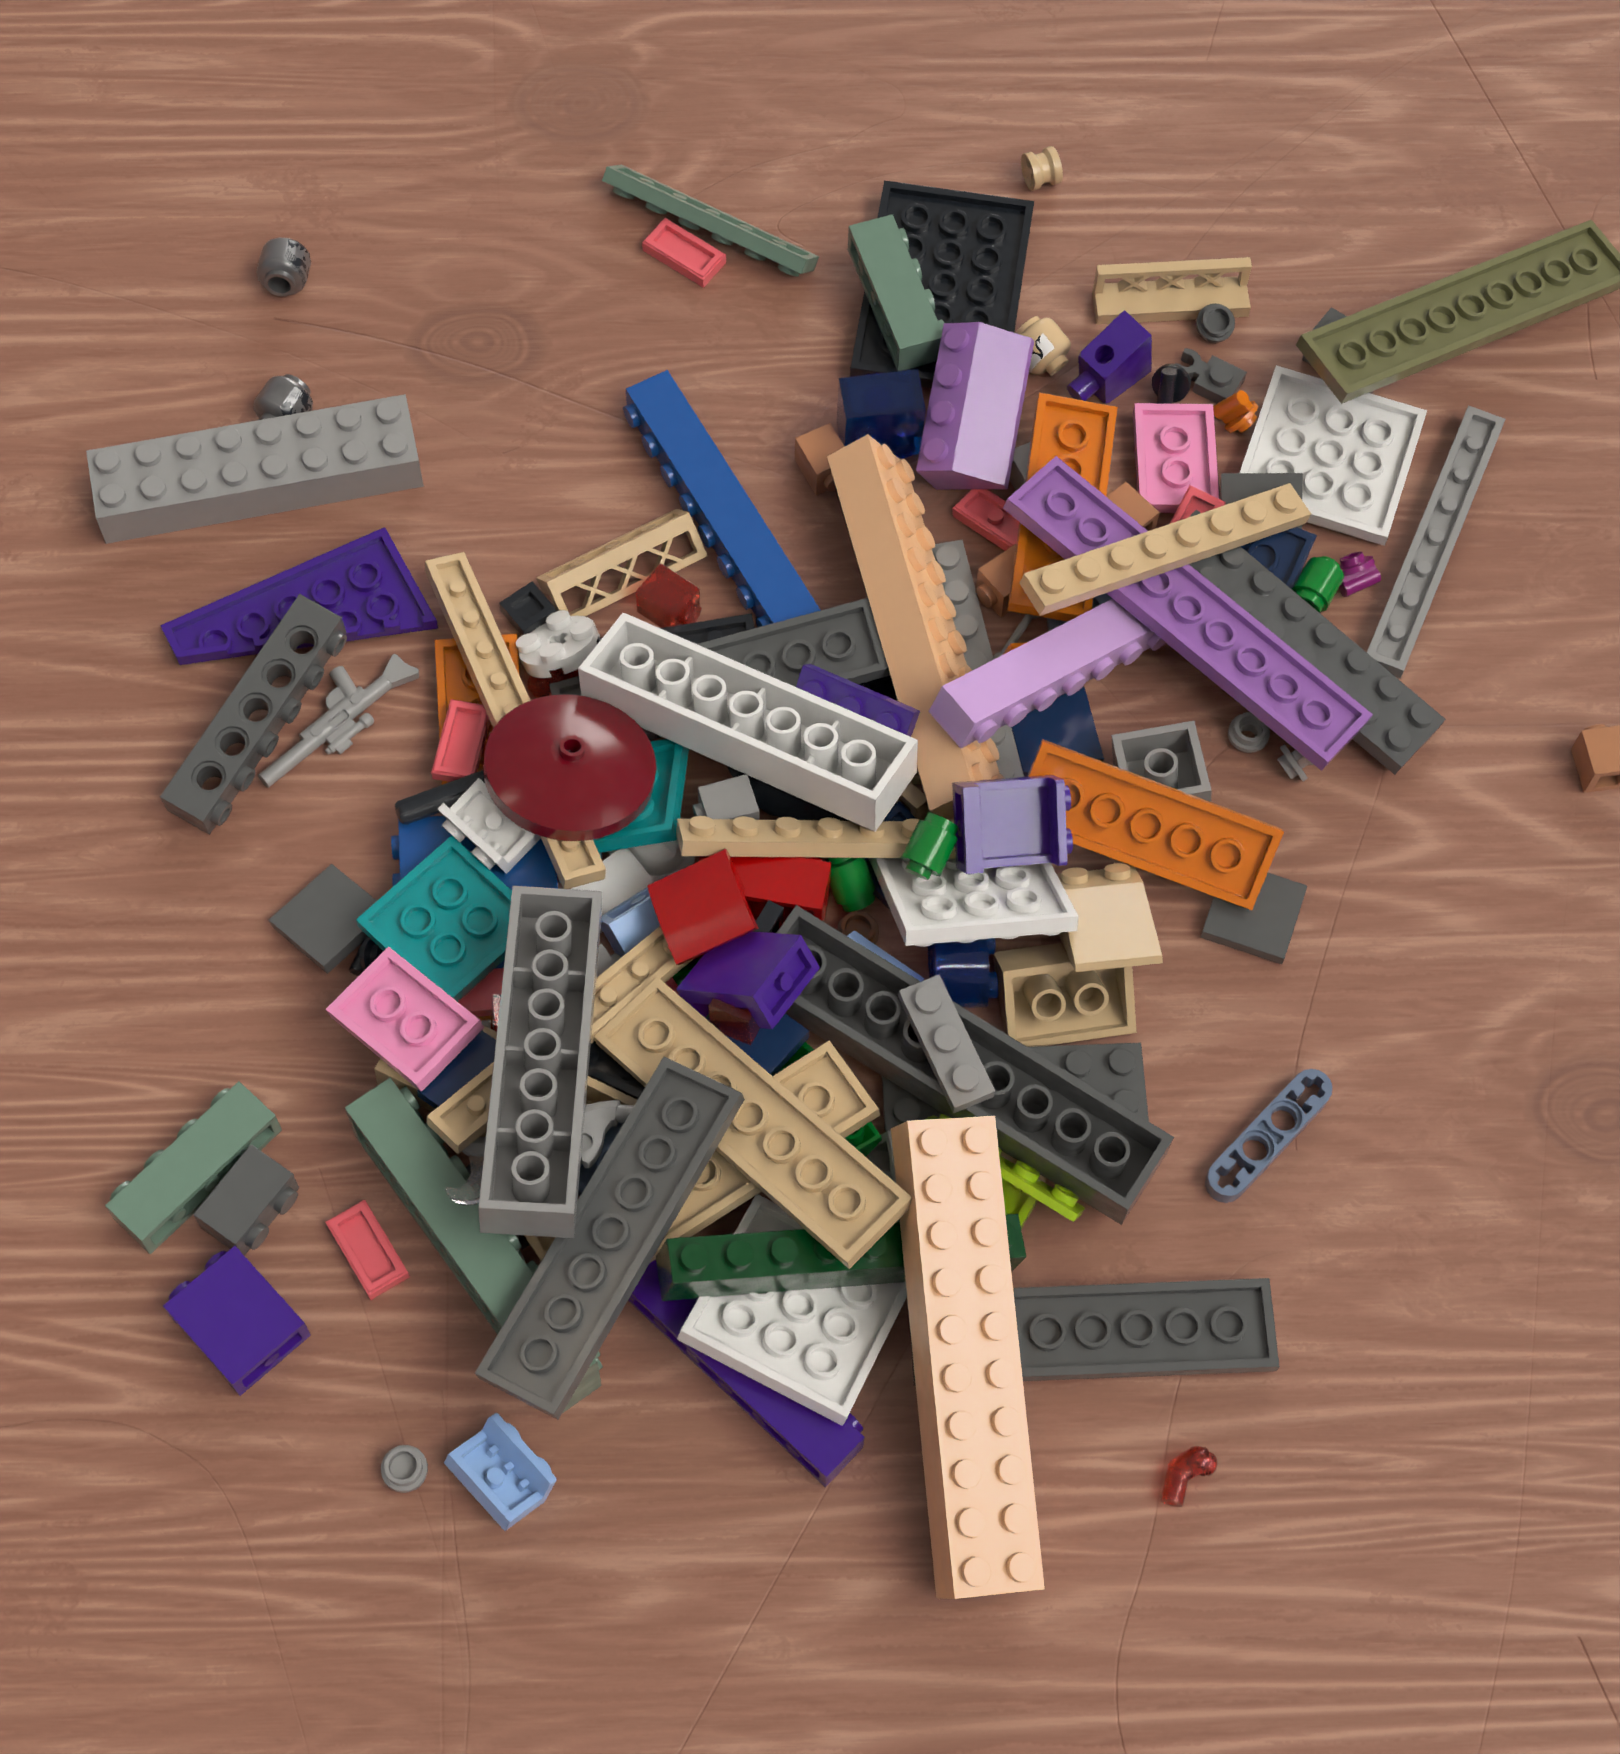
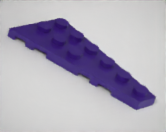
(357, 581)

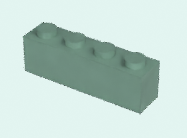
(896, 291)
(191, 1167)

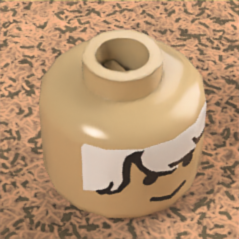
(1049, 345)

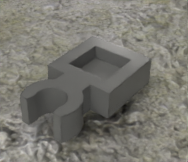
(1212, 379)

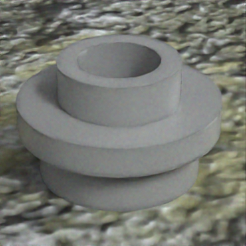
(1251, 723)

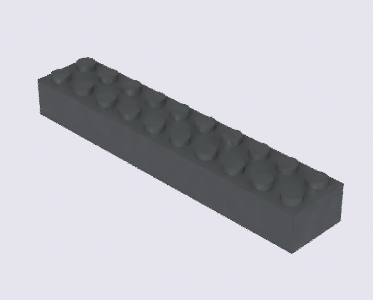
(1039, 1108)

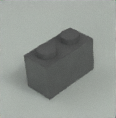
(248, 1201)

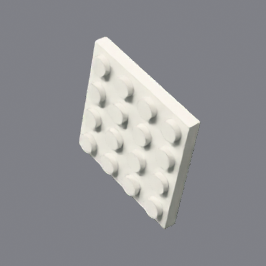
(1348, 452)
(975, 906)
(797, 1341)

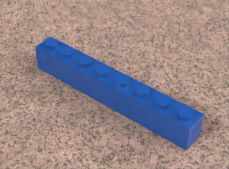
(716, 501)

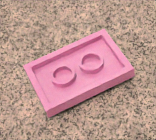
(1174, 451)
(405, 1018)

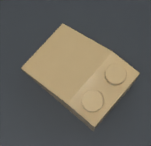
(1112, 919)

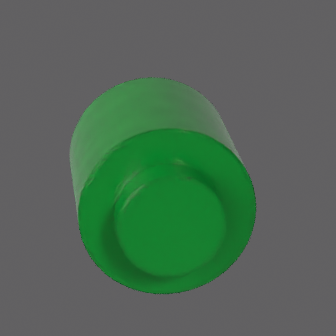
(1319, 582)
(930, 846)
(851, 883)

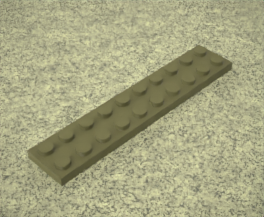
(1462, 311)

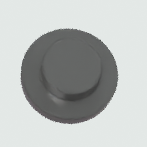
(1215, 323)

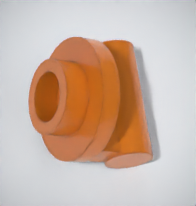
(1236, 412)

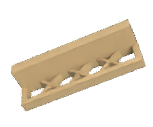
(1171, 295)
(616, 552)

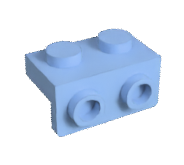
(502, 1472)

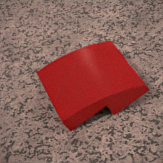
(701, 907)

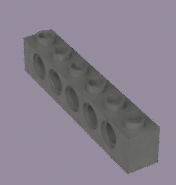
(301, 624)

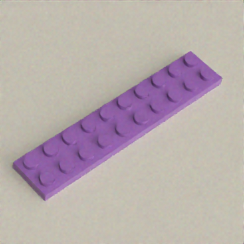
(1197, 619)

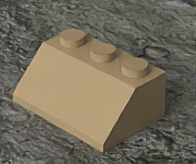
(1052, 1004)

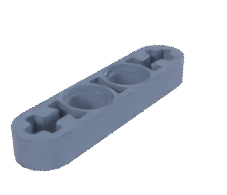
(1266, 1133)

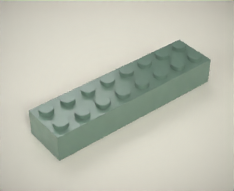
(419, 1171)

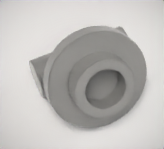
(1293, 763)

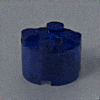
(965, 971)

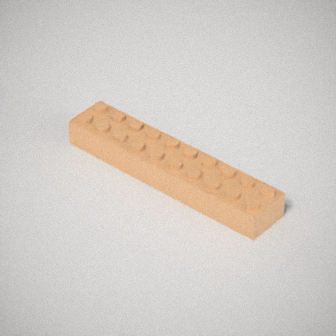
(909, 608)
(967, 1359)

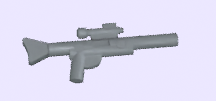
(337, 723)

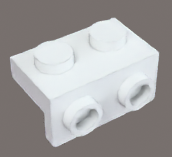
(493, 834)

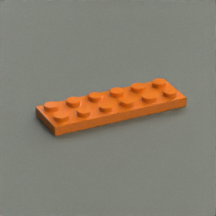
(1083, 439)
(1162, 827)

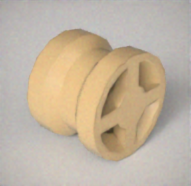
(1041, 168)

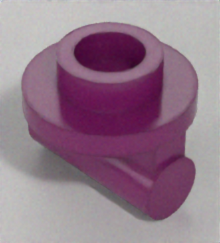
(1358, 573)

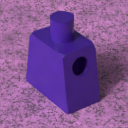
(1113, 360)

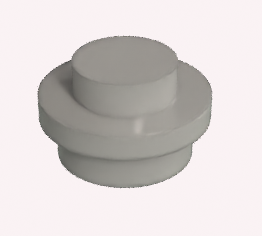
(404, 1468)

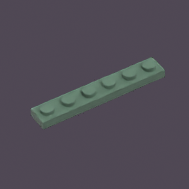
(697, 214)

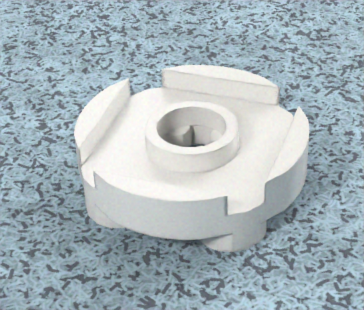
(557, 644)

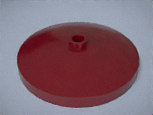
(569, 767)

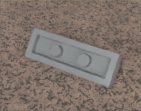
(946, 1044)

